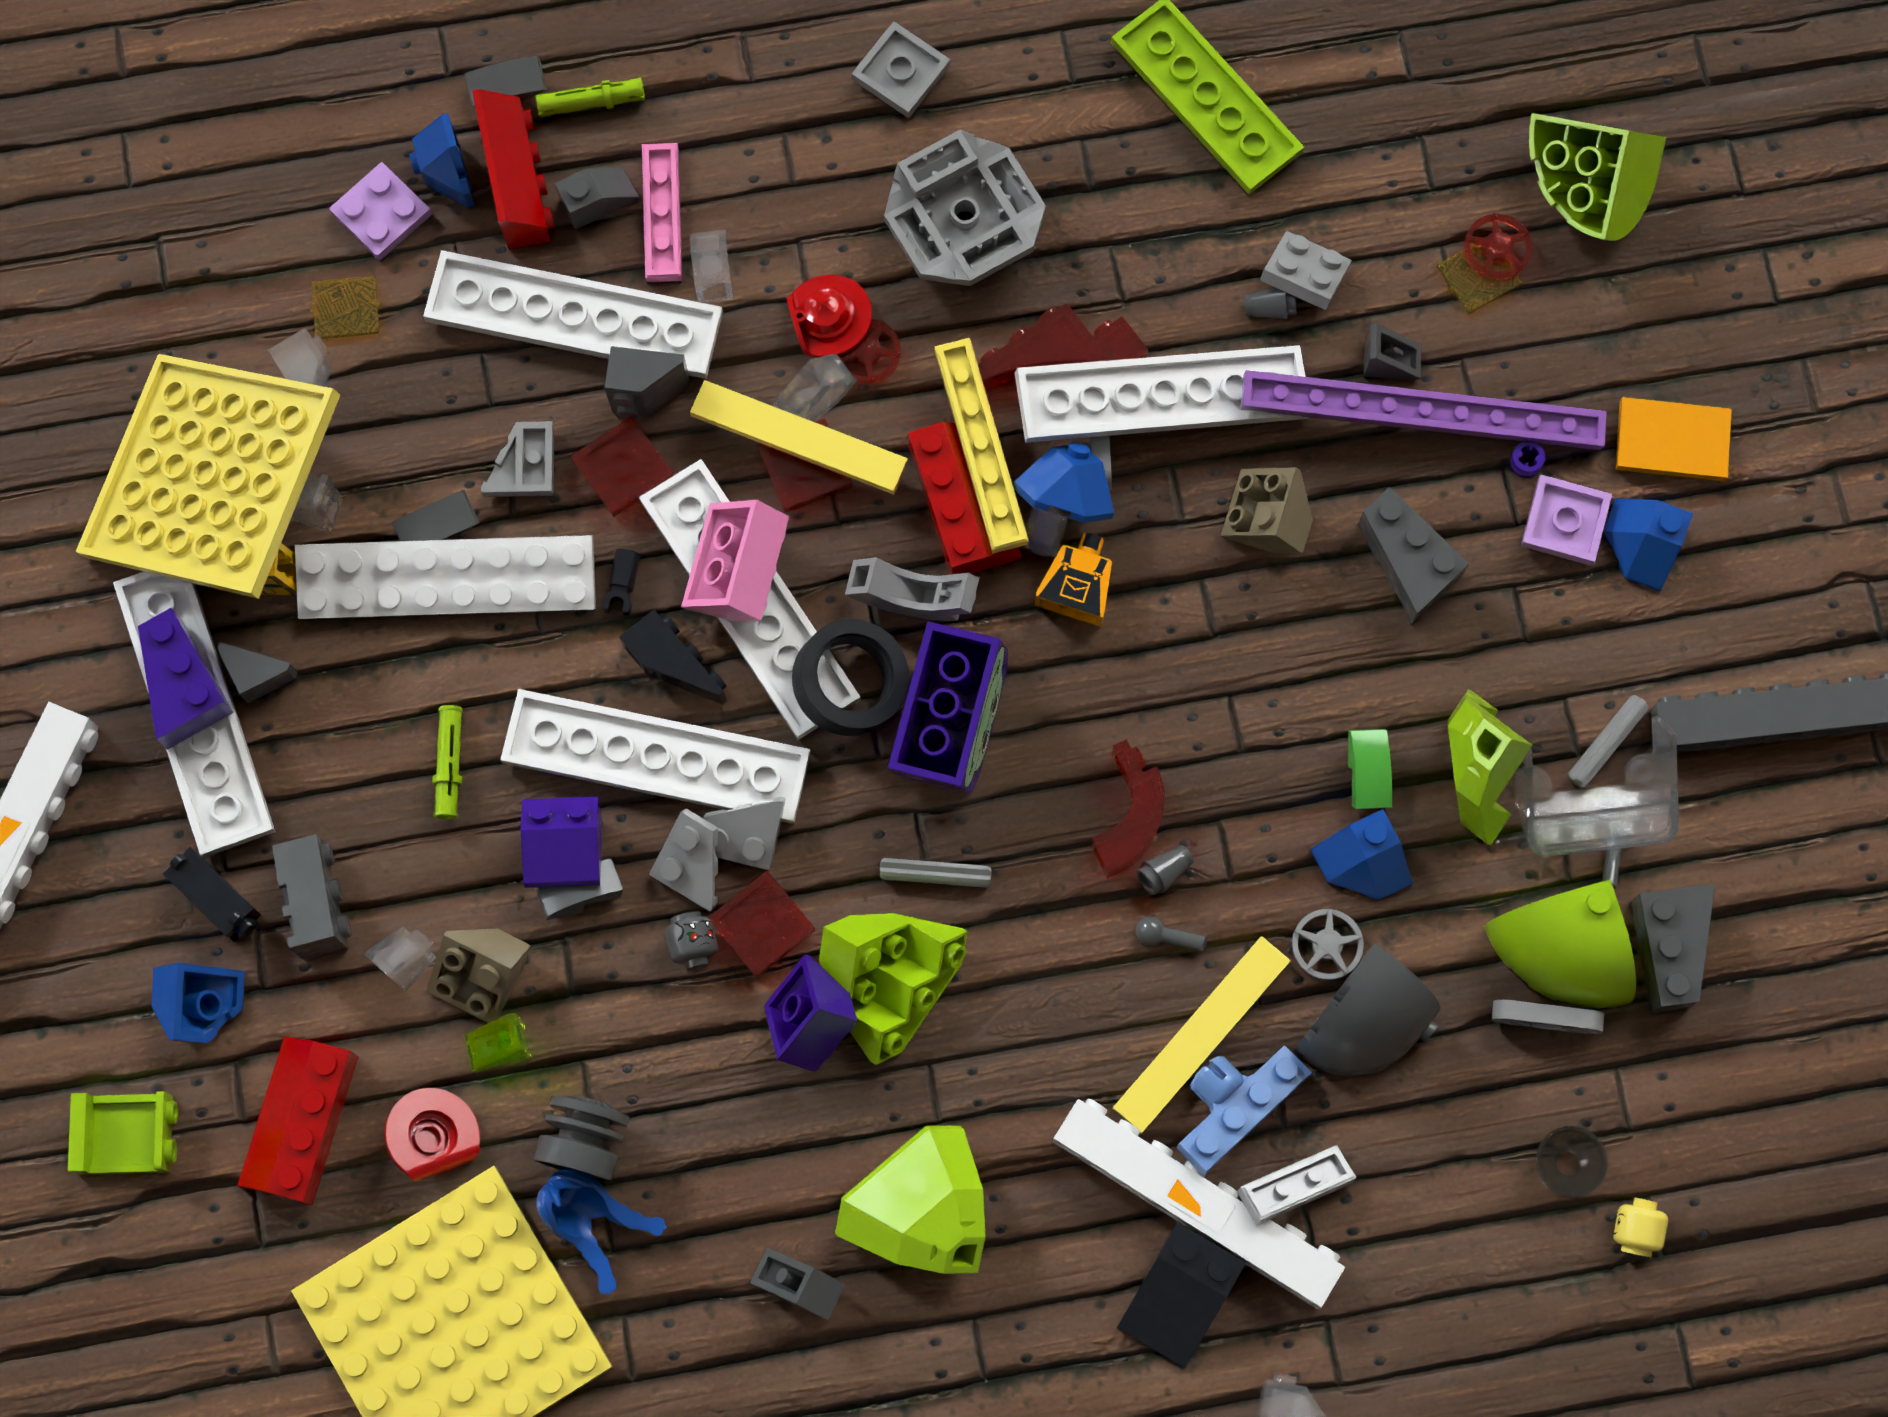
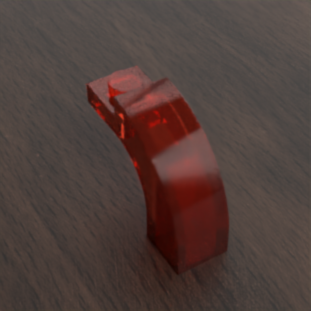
(1131, 838)

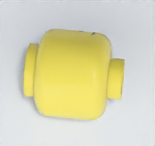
(1640, 1227)

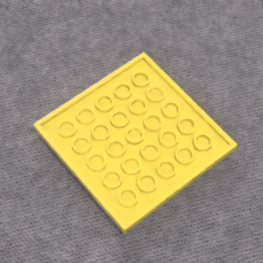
(208, 474)
(454, 1314)

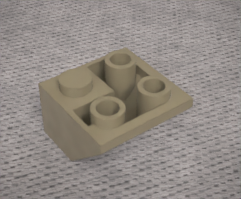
(1269, 511)
(478, 970)

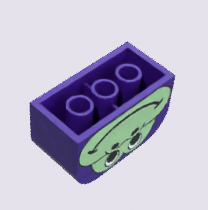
(950, 708)

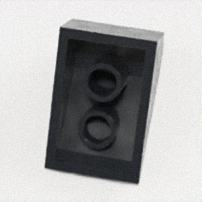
(1181, 1295)

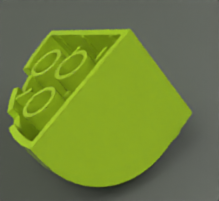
(1595, 173)
(1570, 947)

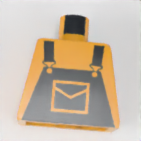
(1077, 582)

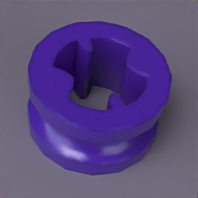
(1524, 470)

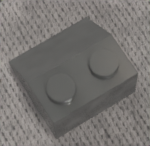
(643, 380)

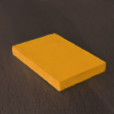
(1673, 439)

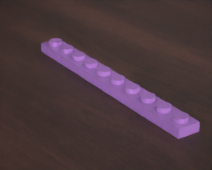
(1423, 410)

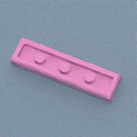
(661, 212)

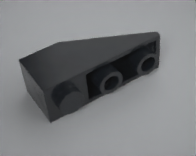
(663, 656)

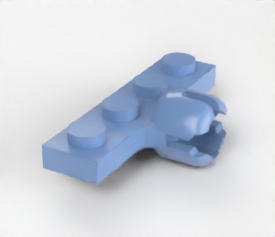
(1237, 1104)

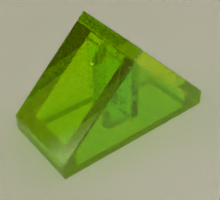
(498, 1043)

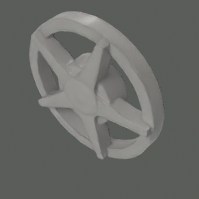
(1327, 944)

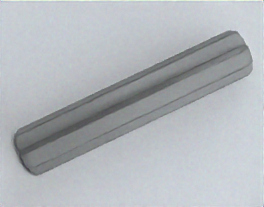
(1608, 741)
(935, 872)

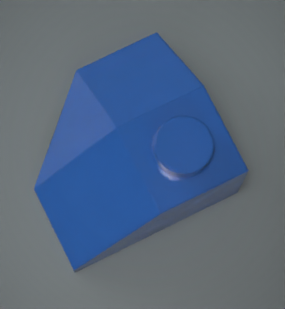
(441, 161)
(1069, 481)
(1646, 538)
(1365, 858)
(195, 1000)

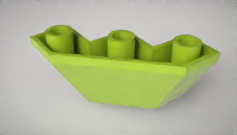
(1483, 762)
(893, 973)
(920, 1205)

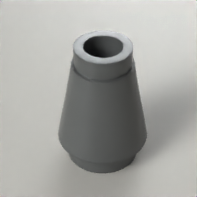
(1270, 304)
(1164, 869)

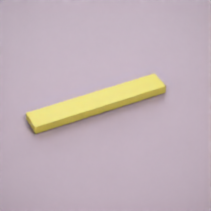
(799, 437)
(981, 445)
(1201, 1034)

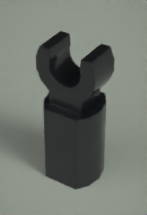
(622, 579)

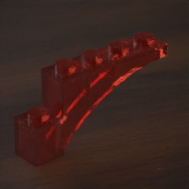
(1059, 340)

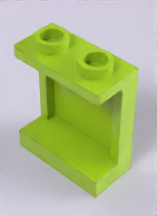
(122, 1133)

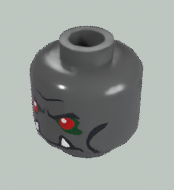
(691, 940)

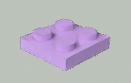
(380, 211)
(1566, 520)

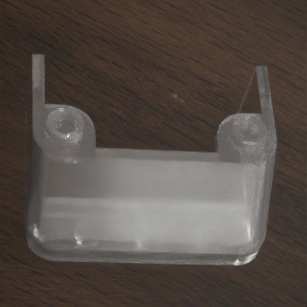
(1608, 816)

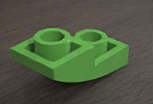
(1370, 768)

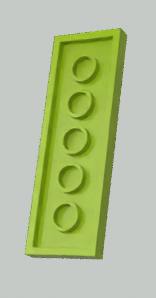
(1207, 95)

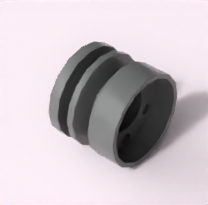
(581, 1137)

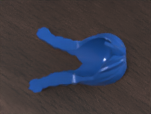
(571, 1202)

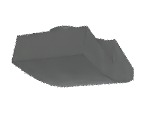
(514, 77)
(438, 519)
(571, 900)

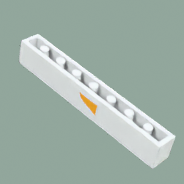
(38, 794)
(1198, 1203)

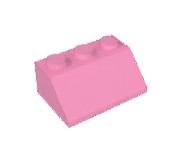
(735, 560)

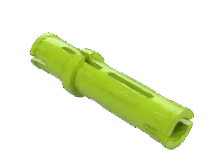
(583, 98)
(448, 756)

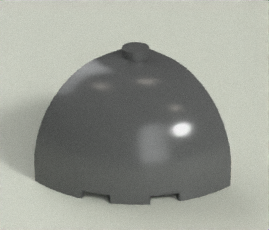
(1371, 1019)

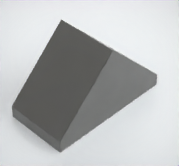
(1391, 355)
(255, 673)

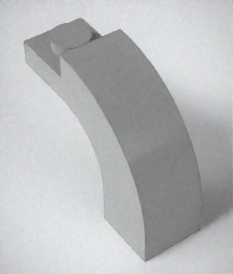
(909, 592)

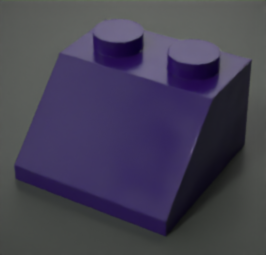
(561, 842)
(808, 1015)

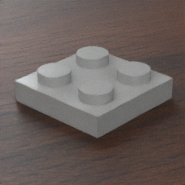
(901, 69)
(1305, 270)

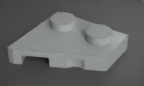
(525, 463)
(748, 832)
(689, 859)

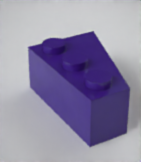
(178, 681)

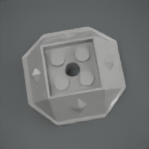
(955, 178)

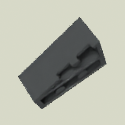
(1411, 553)
(311, 897)
(1673, 943)

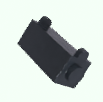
(212, 894)

